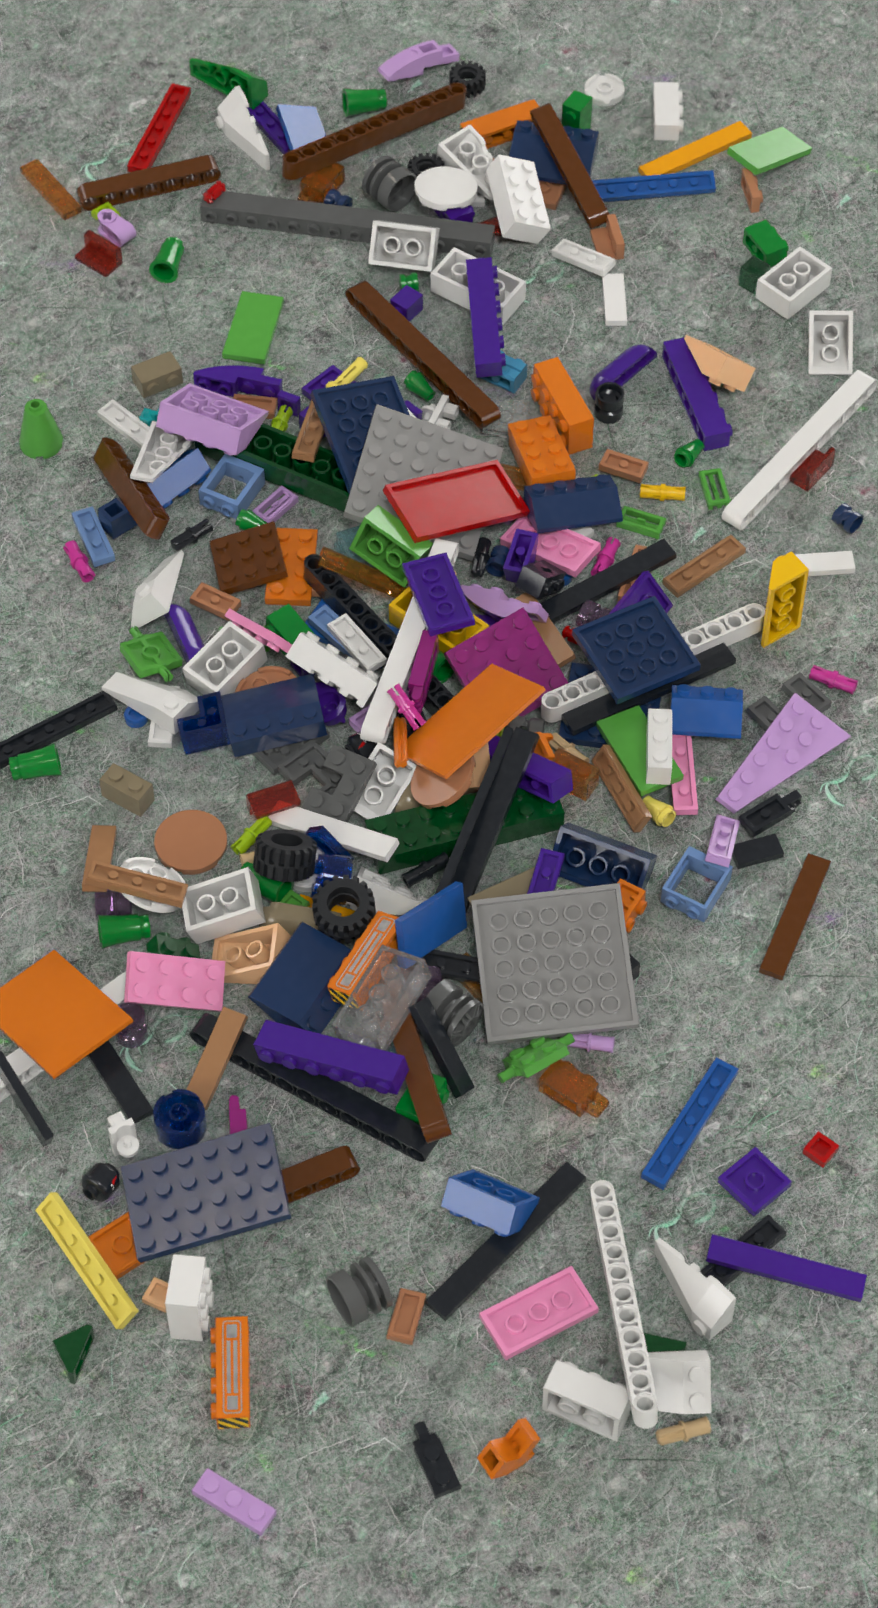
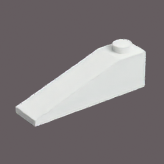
(468, 152)
(158, 453)
(152, 699)
(388, 898)
(702, 1298)

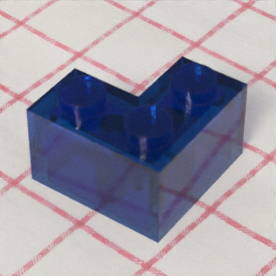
(205, 729)

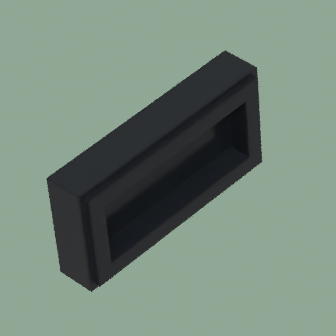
(757, 851)

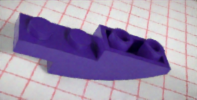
(237, 378)

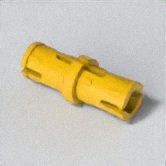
(662, 492)

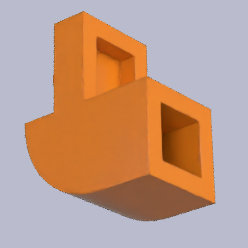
(509, 1452)

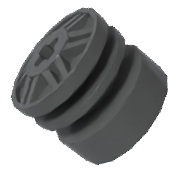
(389, 183)
(456, 1011)
(357, 1292)

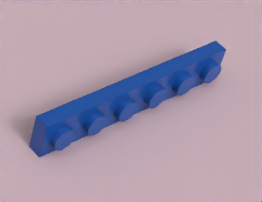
(656, 186)
(689, 1123)

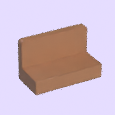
(609, 239)

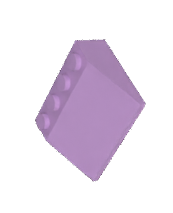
(210, 419)

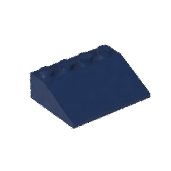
(529, 146)
(273, 715)
(297, 980)

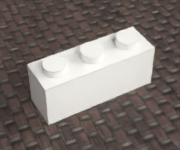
(667, 111)
(659, 746)

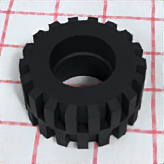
(284, 855)
(340, 891)

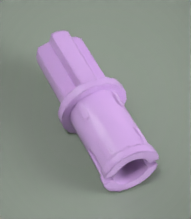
(593, 1042)

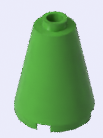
(39, 431)

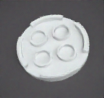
(445, 188)
(147, 866)

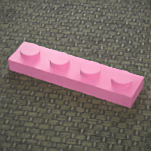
(258, 632)
(684, 792)

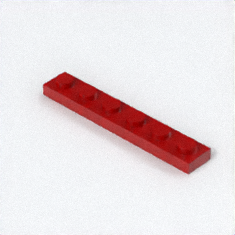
(159, 128)

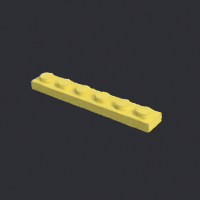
(87, 1260)

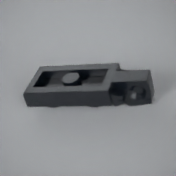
(769, 812)
(434, 1462)

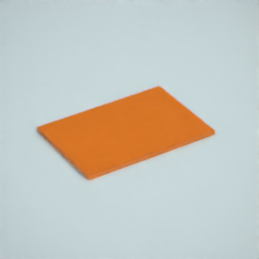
(471, 720)
(57, 1014)

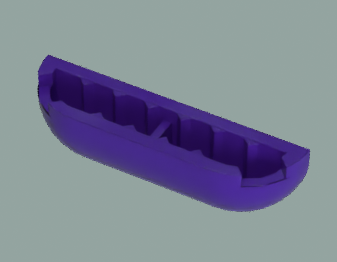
(624, 367)
(184, 631)

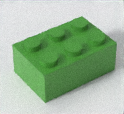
(387, 544)

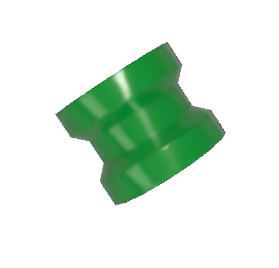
(410, 280)

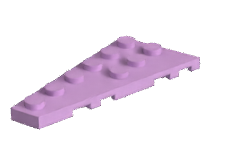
(787, 746)

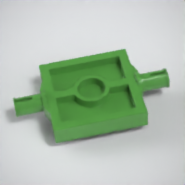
(150, 654)
(535, 1057)

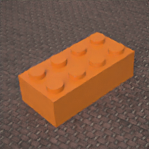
(562, 401)
(540, 451)

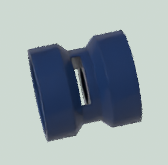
(335, 198)
(847, 518)
(496, 562)

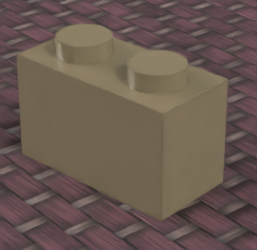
(156, 374)
(127, 789)

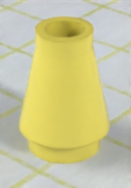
(661, 812)

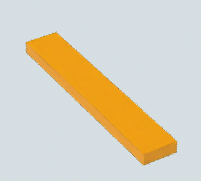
(697, 150)

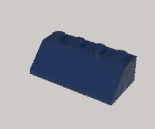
(573, 503)
(600, 860)

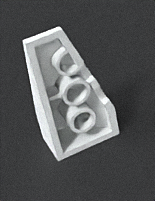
(241, 127)
(156, 592)

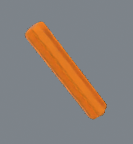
(400, 742)

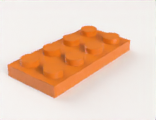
(293, 590)

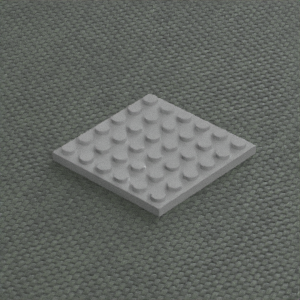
(409, 448)
(554, 964)

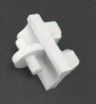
(437, 414)
(122, 1136)

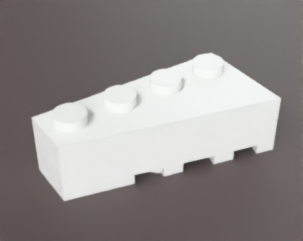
(333, 668)

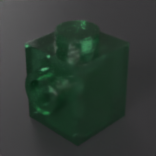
(751, 272)

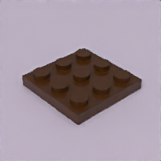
(248, 558)

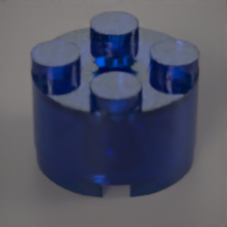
(328, 866)
(180, 1119)

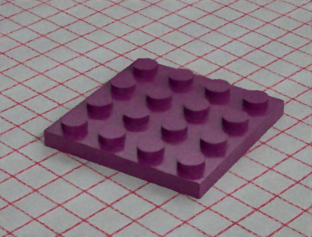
(512, 646)

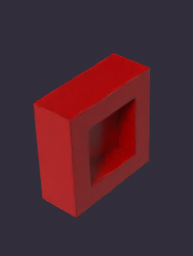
(820, 1149)

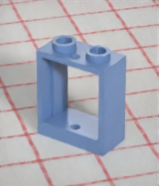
(238, 470)
(695, 861)

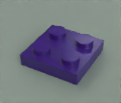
(754, 1181)

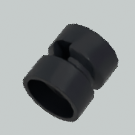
(609, 402)

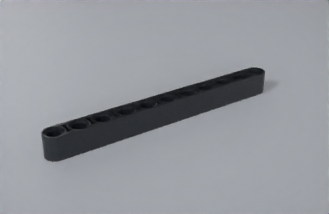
(343, 600)
(327, 1095)

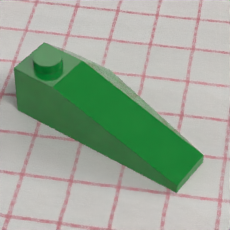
(227, 78)

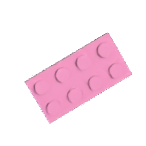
(560, 548)
(174, 981)
(538, 1312)

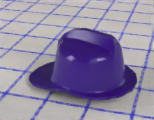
(332, 704)

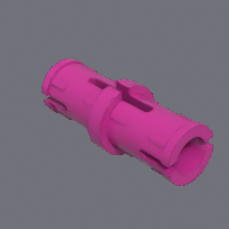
(606, 557)
(79, 561)
(833, 679)
(406, 706)

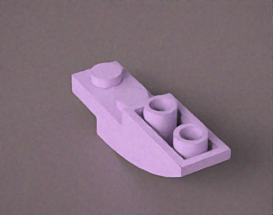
(415, 58)
(498, 605)

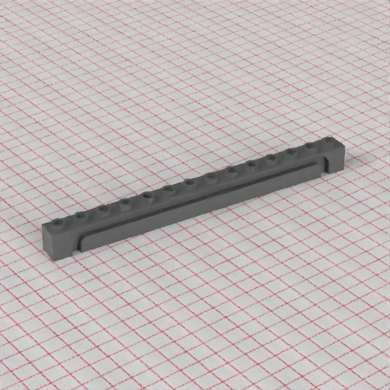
(338, 221)

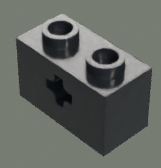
(541, 579)

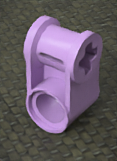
(115, 227)

